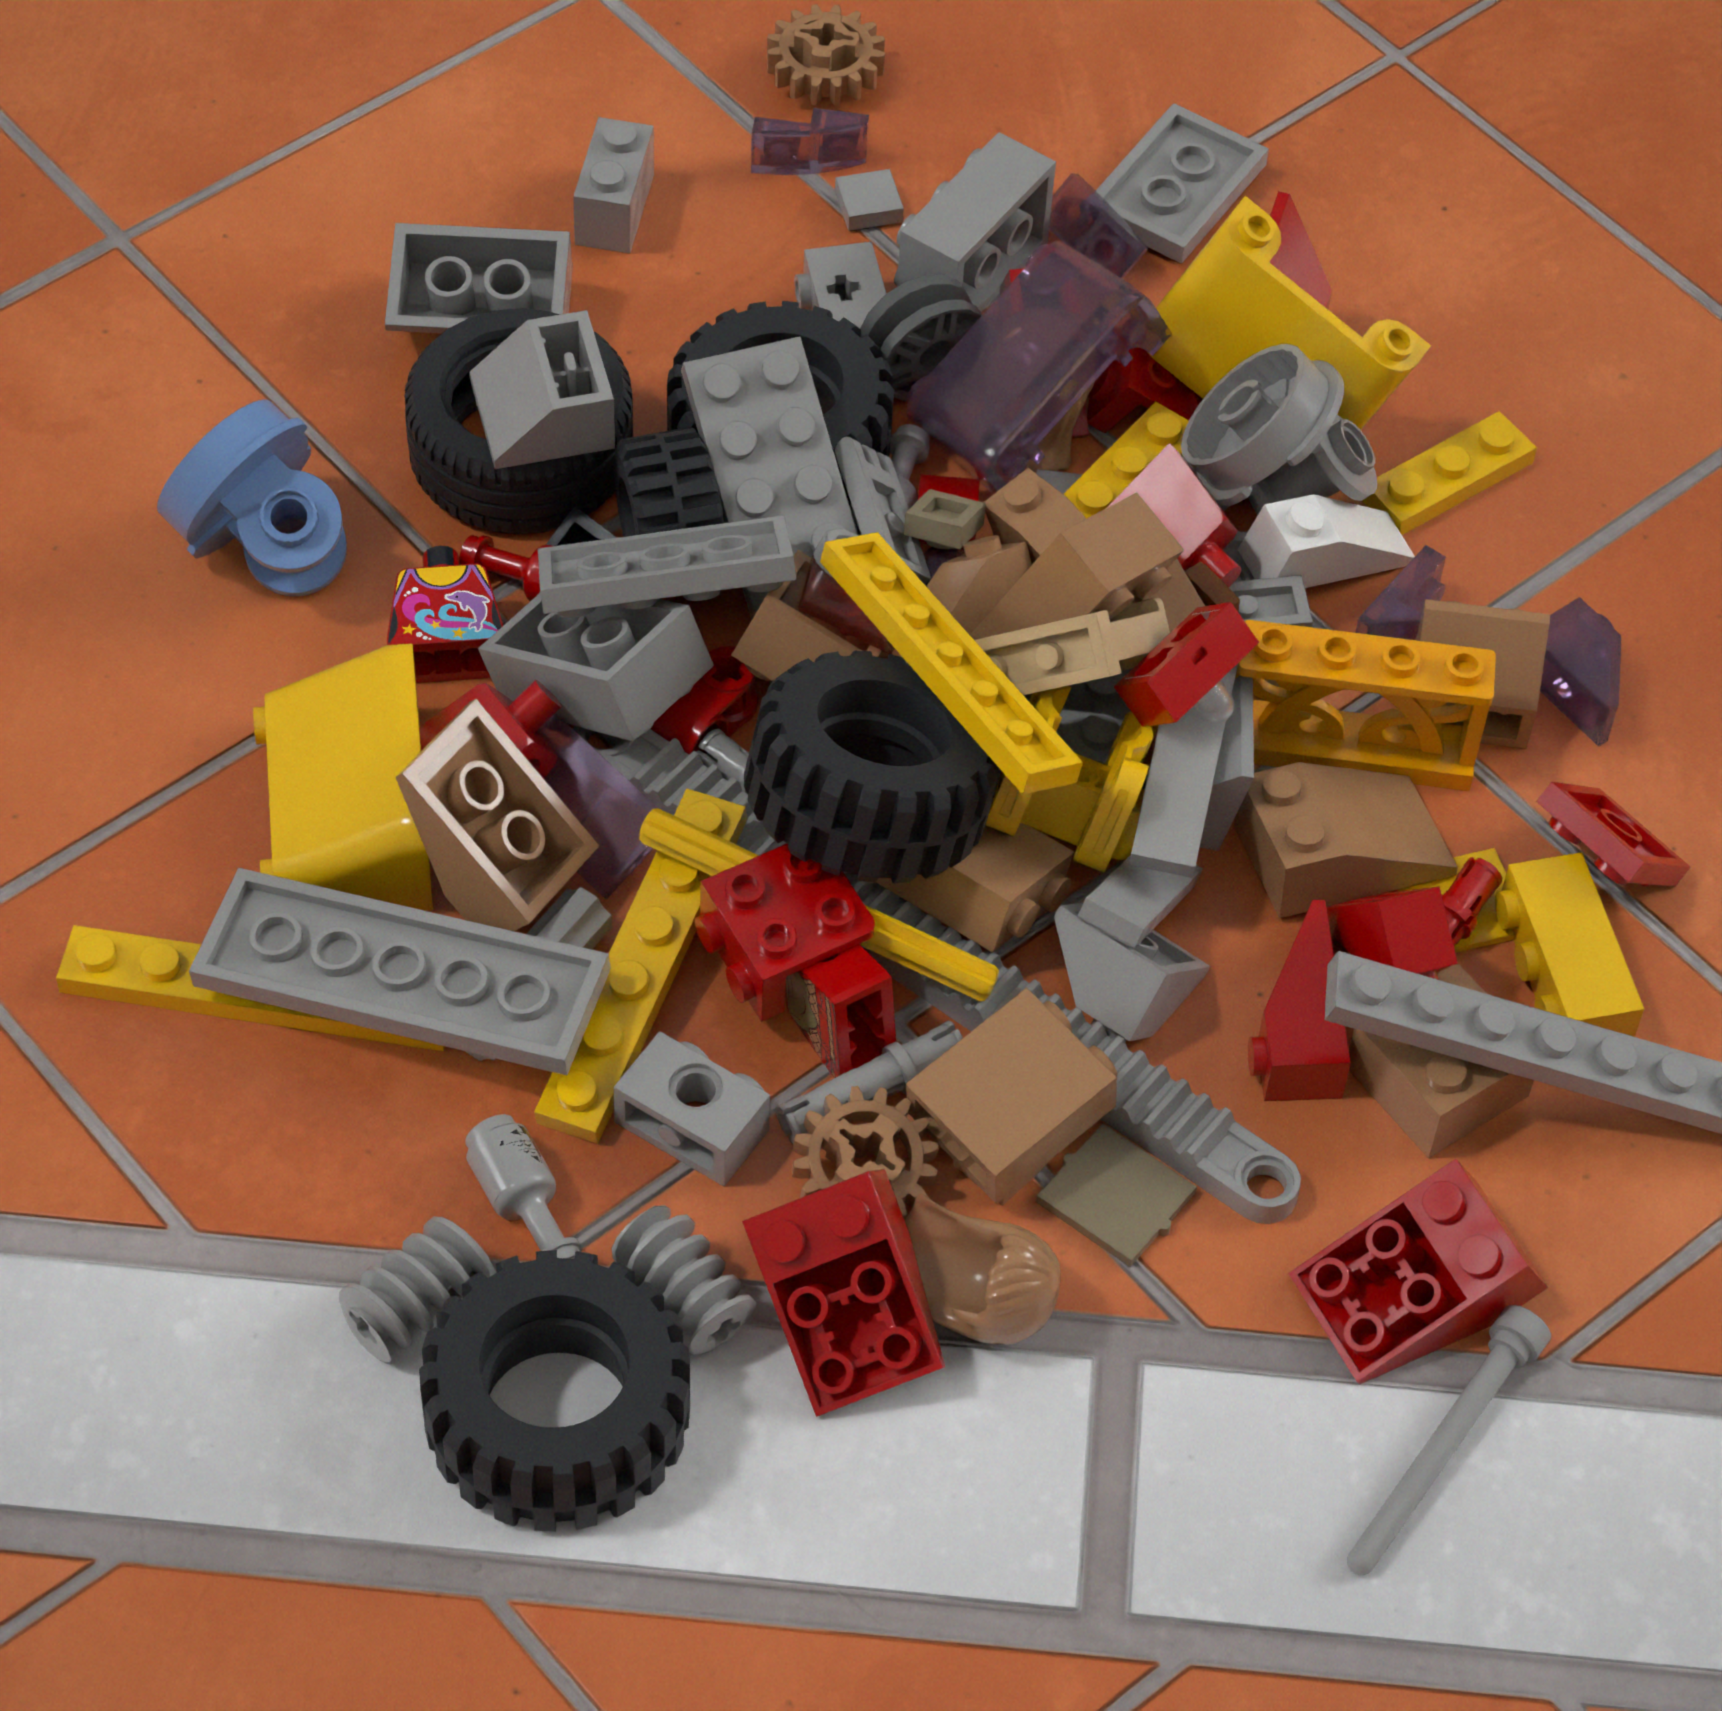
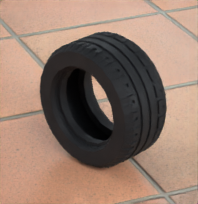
(458, 465)

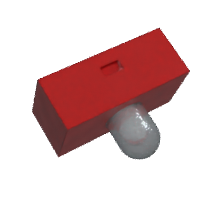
(1189, 668)

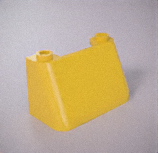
(1240, 304)
(333, 780)

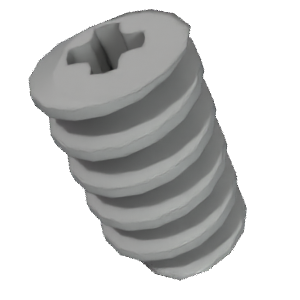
(690, 1281)
(409, 1284)

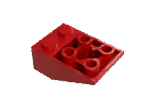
(1417, 1275)
(847, 1290)

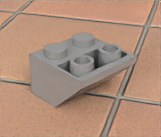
(545, 393)

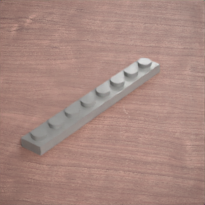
(1524, 1041)

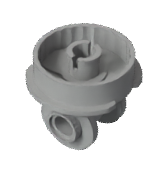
(1277, 433)

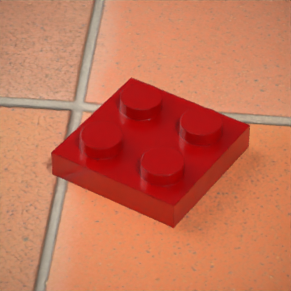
(1622, 844)

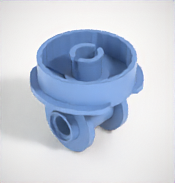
(251, 488)

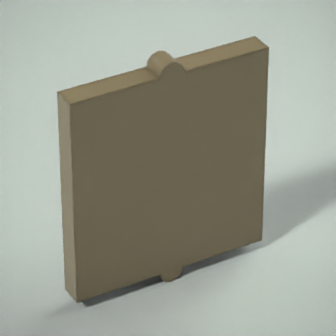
(1116, 1194)

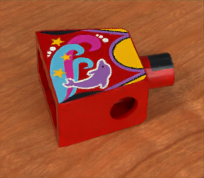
(445, 615)

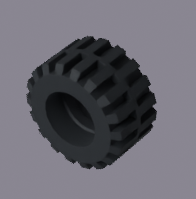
(665, 483)

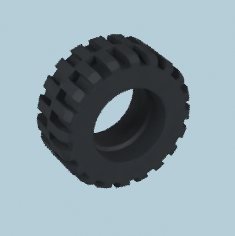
(845, 369)
(867, 770)
(542, 1311)

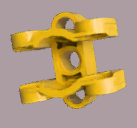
(1095, 812)

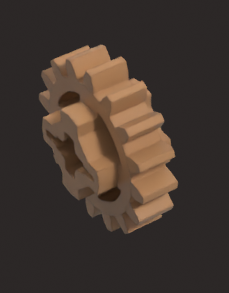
(825, 55)
(844, 1141)

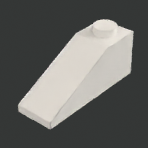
(1322, 541)

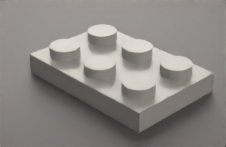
(1181, 180)

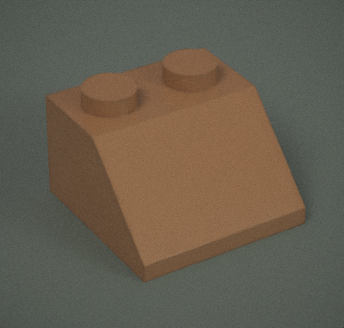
(786, 635)

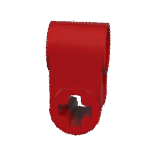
(717, 700)

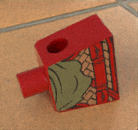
(843, 1008)

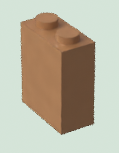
(995, 887)
(1013, 1093)

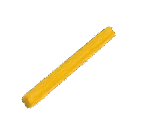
(890, 938)

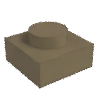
(944, 519)

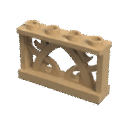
(1078, 647)

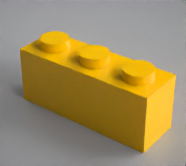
(1567, 943)

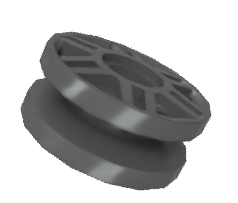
(919, 326)

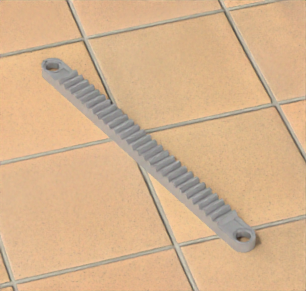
(1150, 1105)

